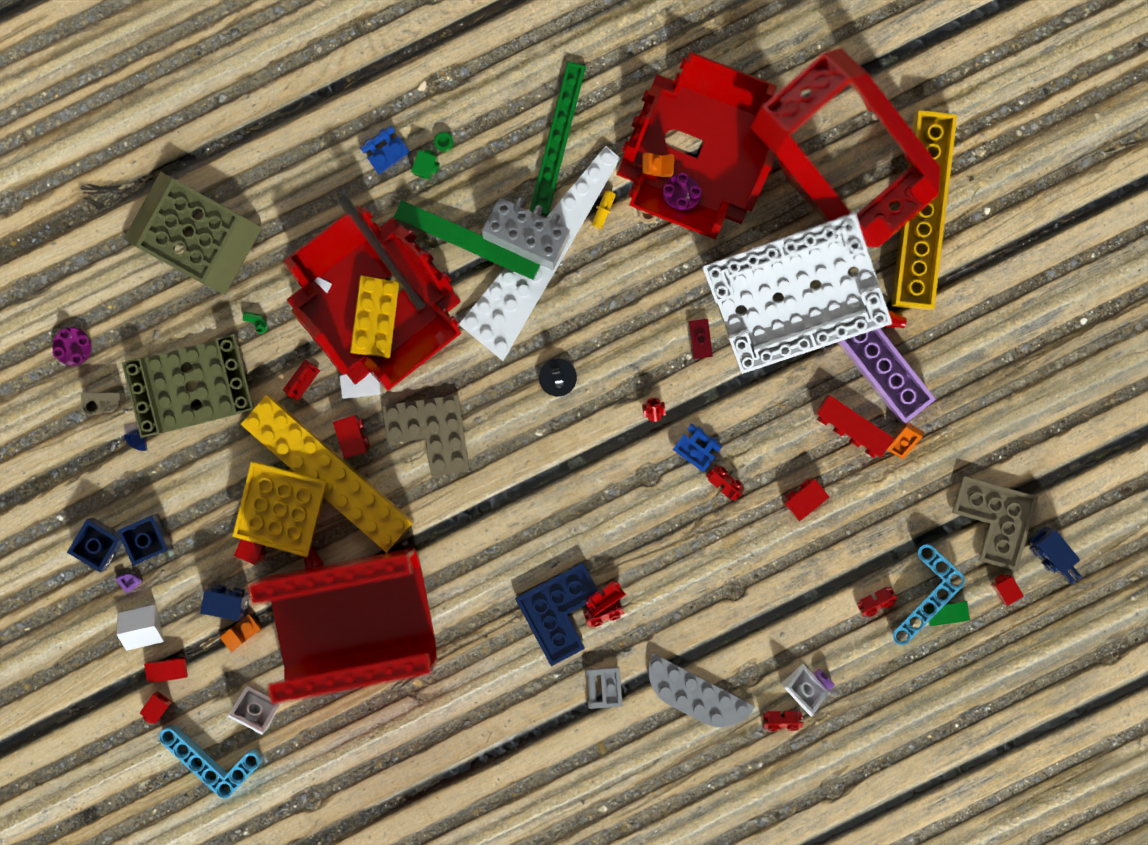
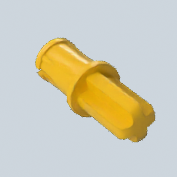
(603, 209)

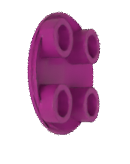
(681, 192)
(71, 346)

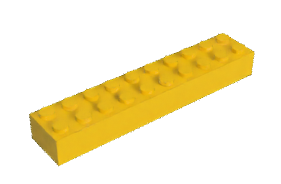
(923, 235)
(312, 457)

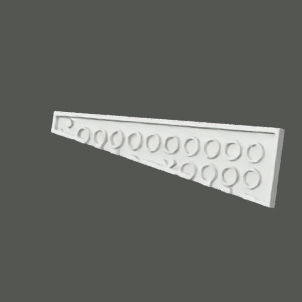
(512, 297)

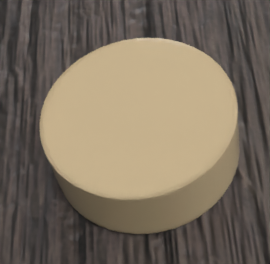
(646, 217)

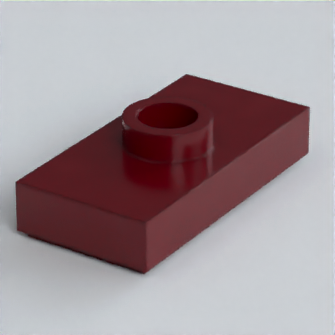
(700, 339)

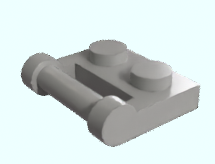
(610, 687)

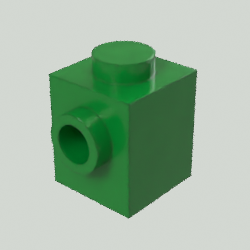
(425, 164)

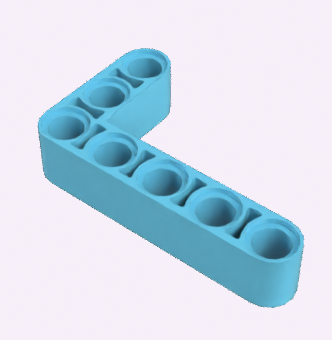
(932, 598)
(208, 763)

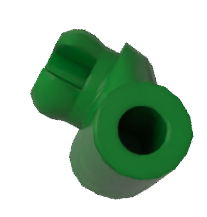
(258, 321)

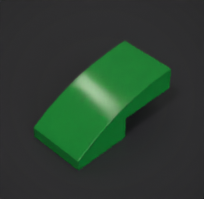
(950, 613)

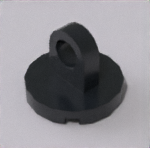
(557, 377)

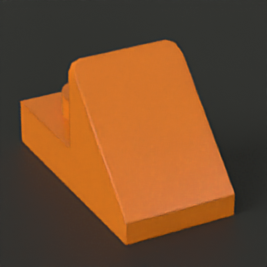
(658, 165)
(905, 440)
(240, 632)

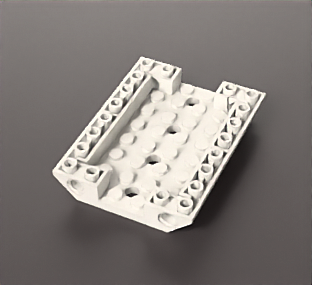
(805, 316)

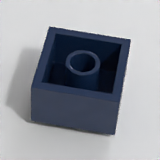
(145, 539)
(95, 545)
(225, 602)

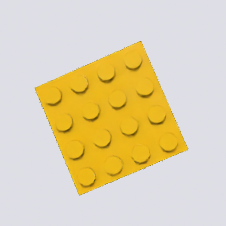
(279, 508)

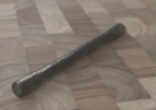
(412, 294)

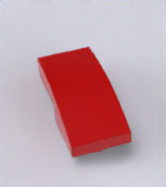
(166, 670)

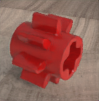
(653, 409)

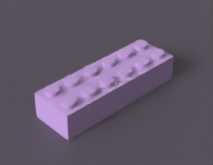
(888, 374)

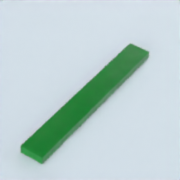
(558, 137)
(465, 239)

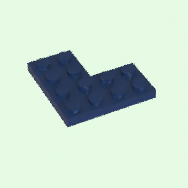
(548, 609)

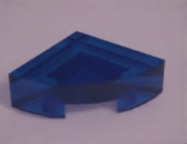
(136, 442)

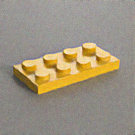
(374, 317)

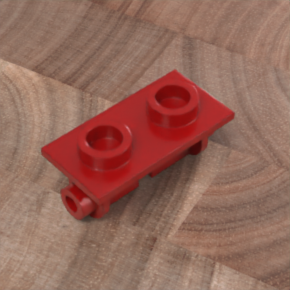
(301, 380)
(732, 487)
(598, 603)
(871, 606)
(611, 613)
(790, 720)

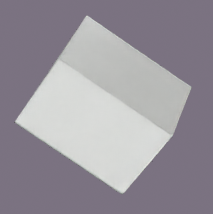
(139, 627)
(805, 689)
(254, 710)

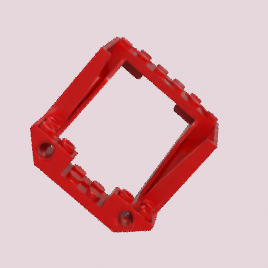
(789, 110)

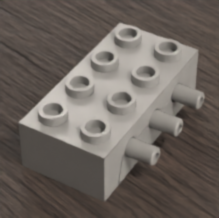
(526, 232)

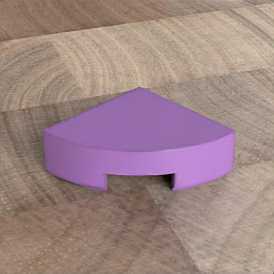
(128, 581)
(825, 680)

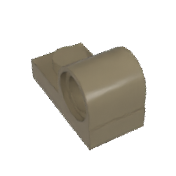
(99, 399)

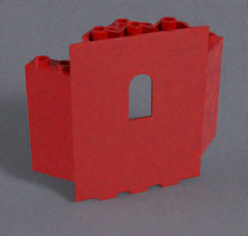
(733, 162)
(342, 256)

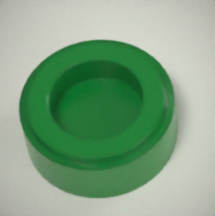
(443, 141)

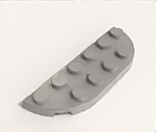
(696, 695)

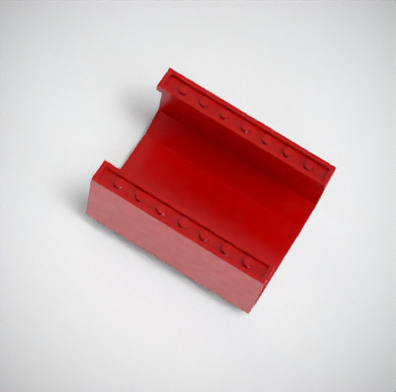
(349, 624)

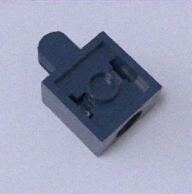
(1055, 553)

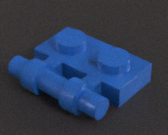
(388, 154)
(693, 452)

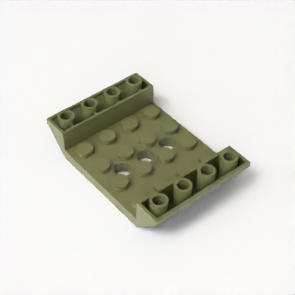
(218, 241)
(161, 391)

